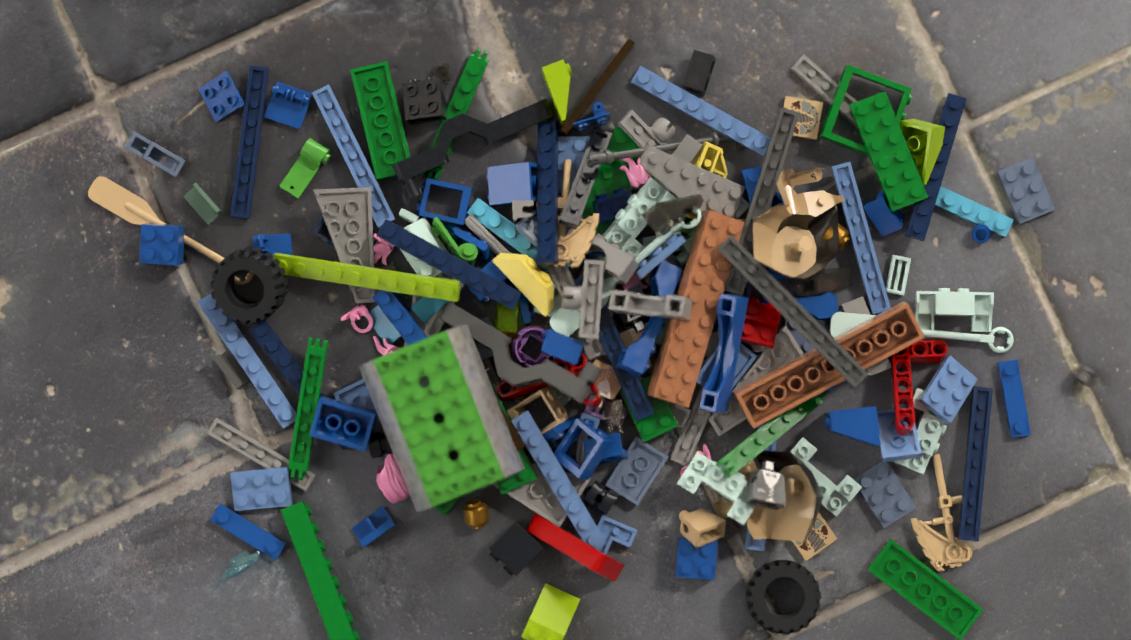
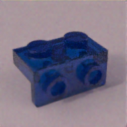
(610, 205)

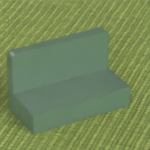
(203, 204)

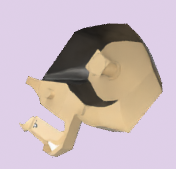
(791, 234)
(802, 500)

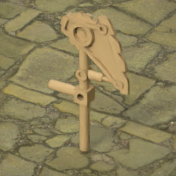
(578, 242)
(936, 547)

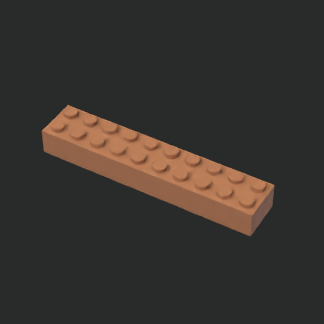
(701, 282)
(813, 374)

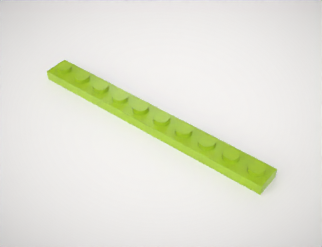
(369, 277)

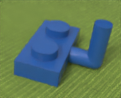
(556, 432)

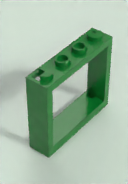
(839, 96)

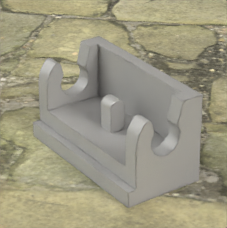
(521, 209)

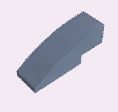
(154, 153)

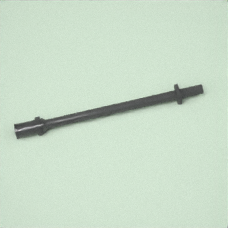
(608, 157)

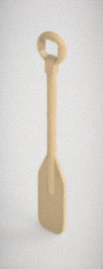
(139, 212)

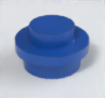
(981, 233)

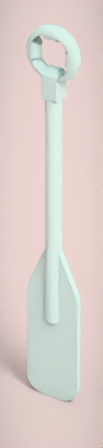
(568, 321)
(843, 321)

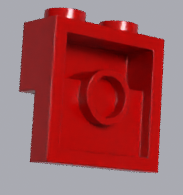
(760, 323)

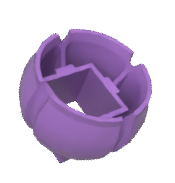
(519, 342)

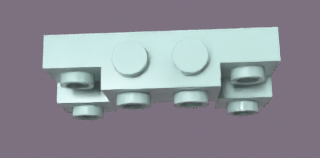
(630, 220)
(961, 303)
(929, 430)
(734, 489)
(834, 496)

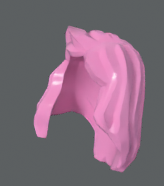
(391, 481)

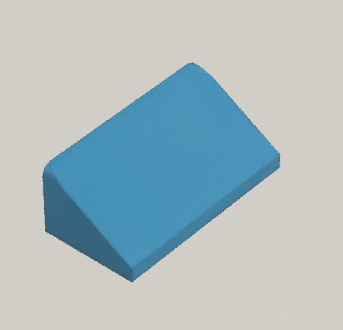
(427, 307)
(383, 326)

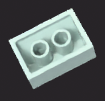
(423, 230)

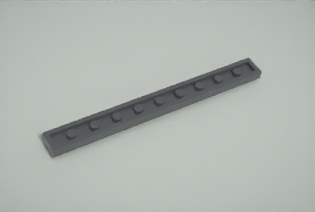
(764, 189)
(792, 311)

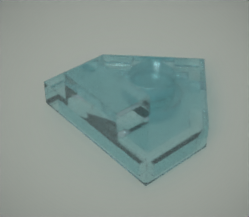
(241, 562)

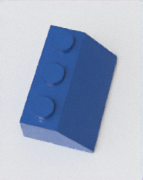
(343, 423)

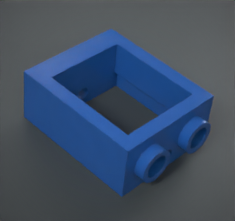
(464, 205)
(582, 471)

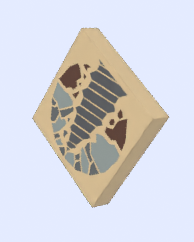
(809, 117)
(817, 540)

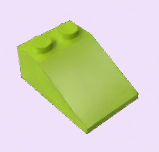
(557, 80)
(924, 144)
(551, 615)

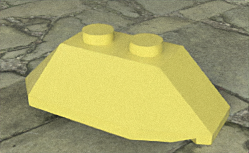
(711, 159)
(528, 279)

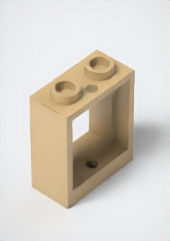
(552, 402)

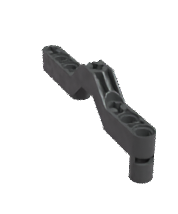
(514, 374)

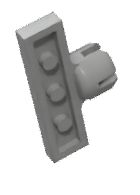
(644, 135)
(587, 299)

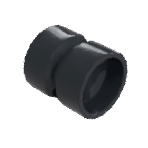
(379, 445)
(607, 500)

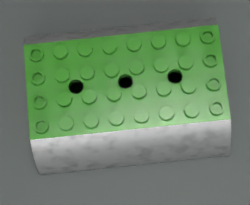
(471, 413)

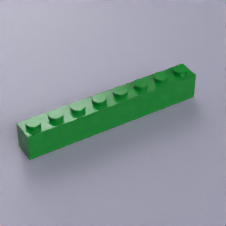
(318, 572)

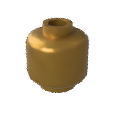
(843, 235)
(476, 514)

